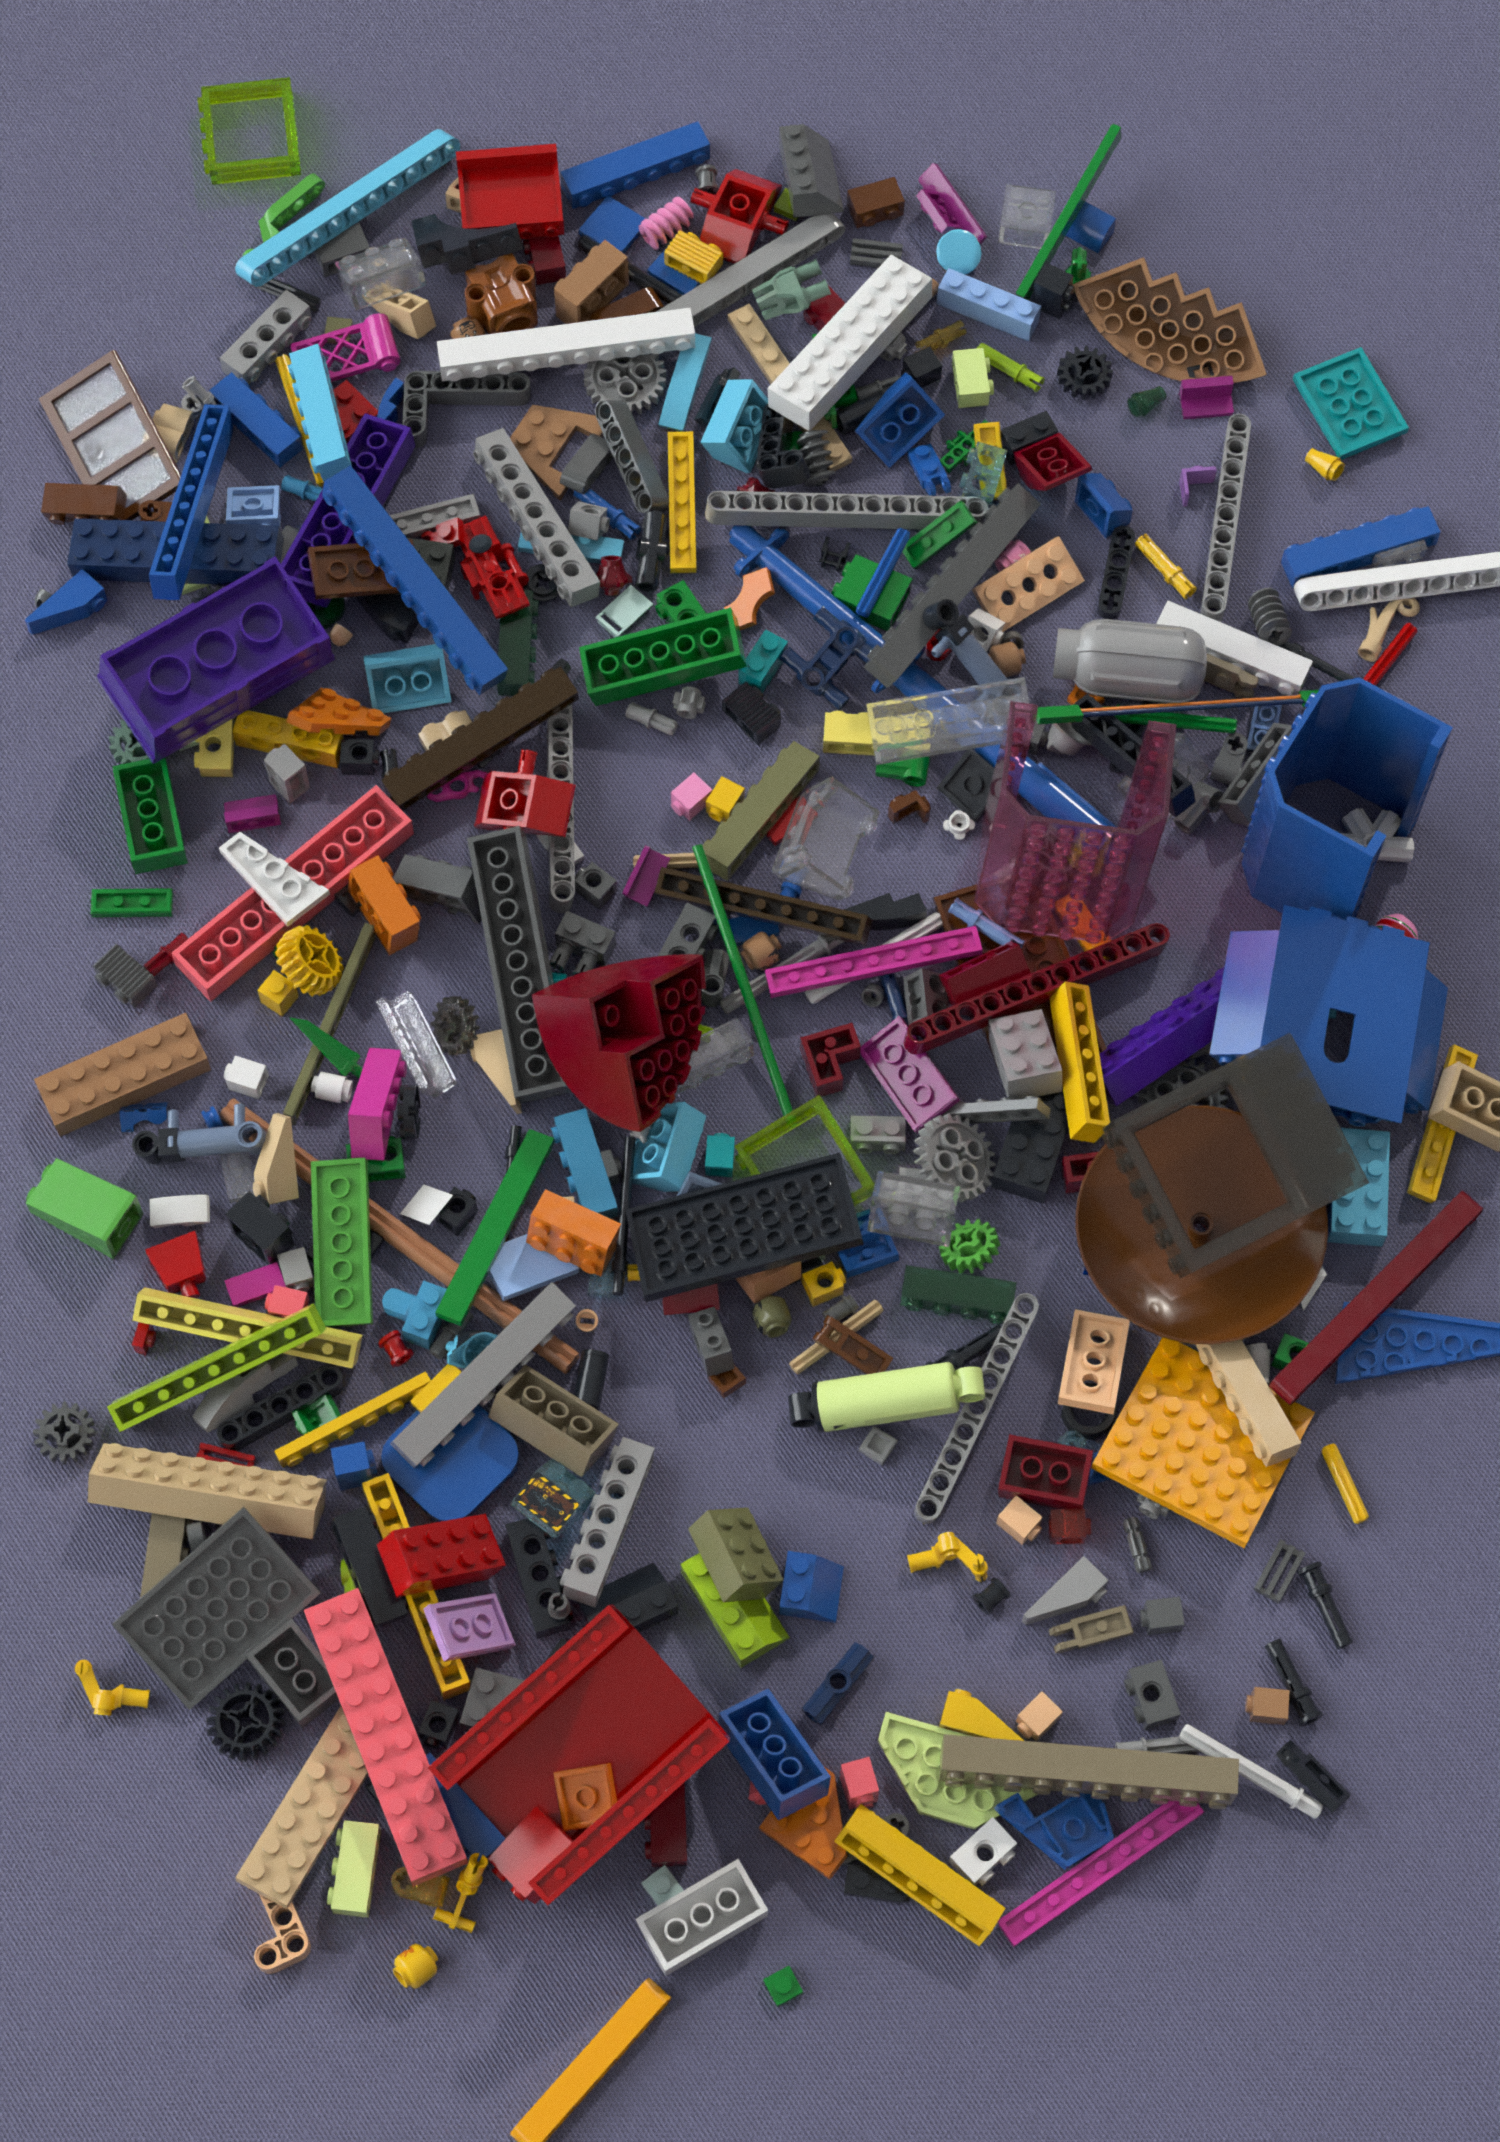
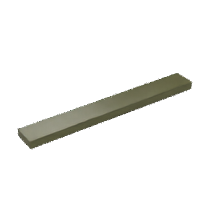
(331, 1021)

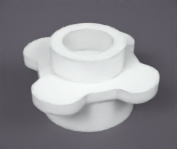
(959, 817)

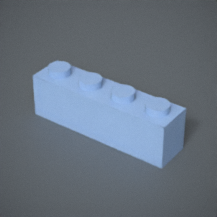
(988, 304)

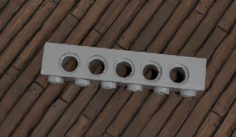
(588, 1587)

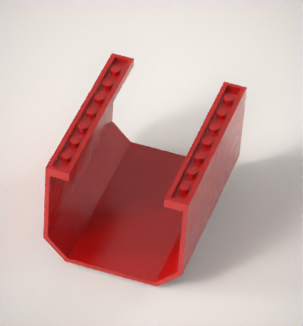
(586, 1706)

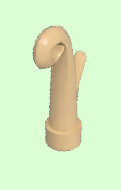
(1378, 627)

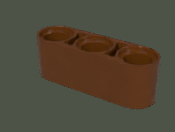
(640, 302)

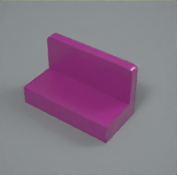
(1206, 397)
(252, 813)
(645, 876)

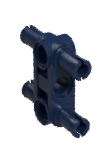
(829, 658)

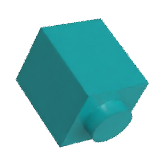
(720, 1155)

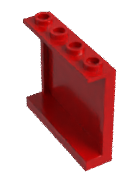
(511, 188)

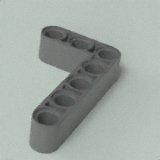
(456, 395)

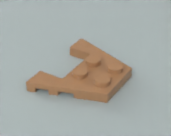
(543, 438)

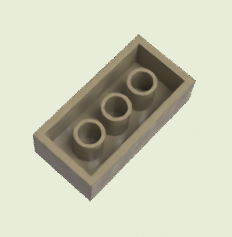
(553, 1420)

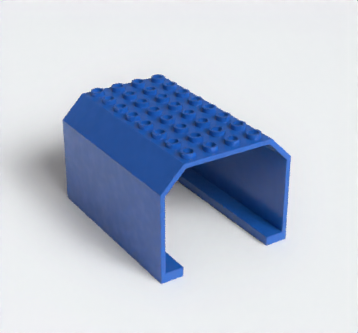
(1369, 747)

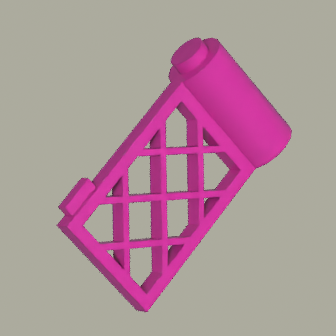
(376, 338)

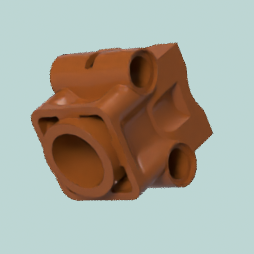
(502, 295)

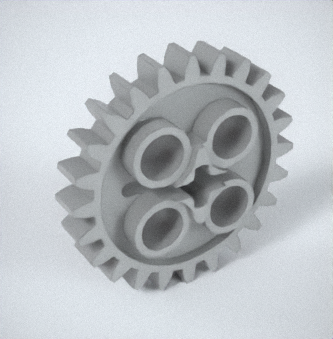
(626, 379)
(955, 1155)

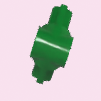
(1079, 265)

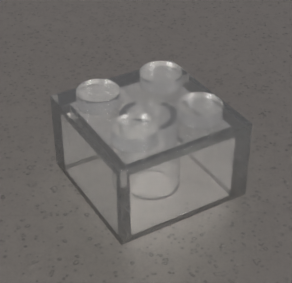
(1026, 216)

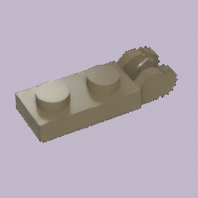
(1230, 677)
(1094, 1629)

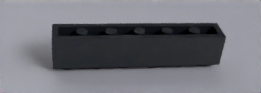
(1122, 749)

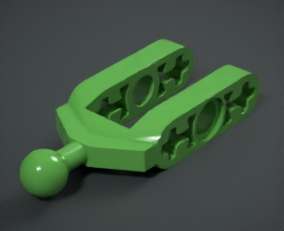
(289, 206)

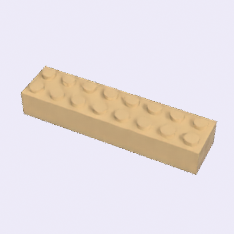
(206, 1489)

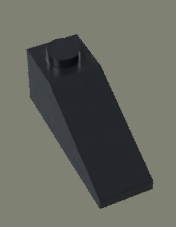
(390, 615)

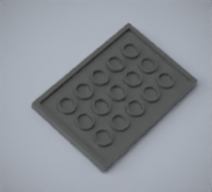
(216, 1607)

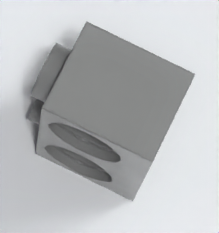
(286, 773)

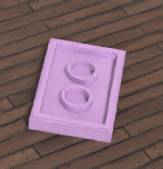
(469, 1627)

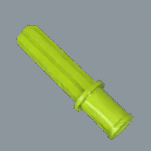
(1013, 369)

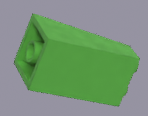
(85, 1207)

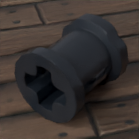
(991, 1596)

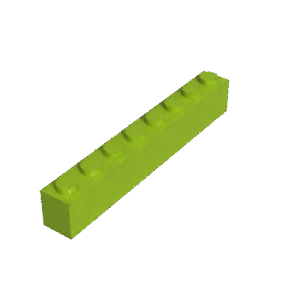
(216, 1367)

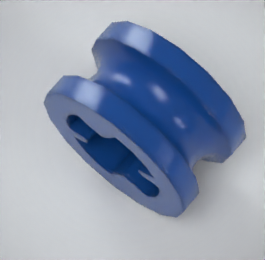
(211, 1118)

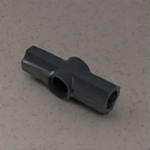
(651, 551)

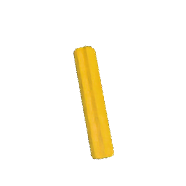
(1345, 1483)

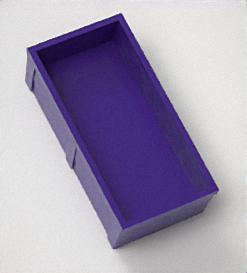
(214, 660)

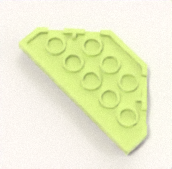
(915, 1757)

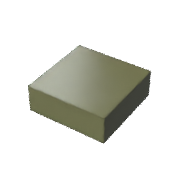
(334, 324)

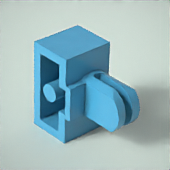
(417, 1312)

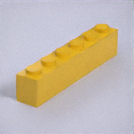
(1079, 1062)
(920, 1875)

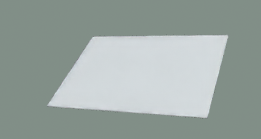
(426, 1204)

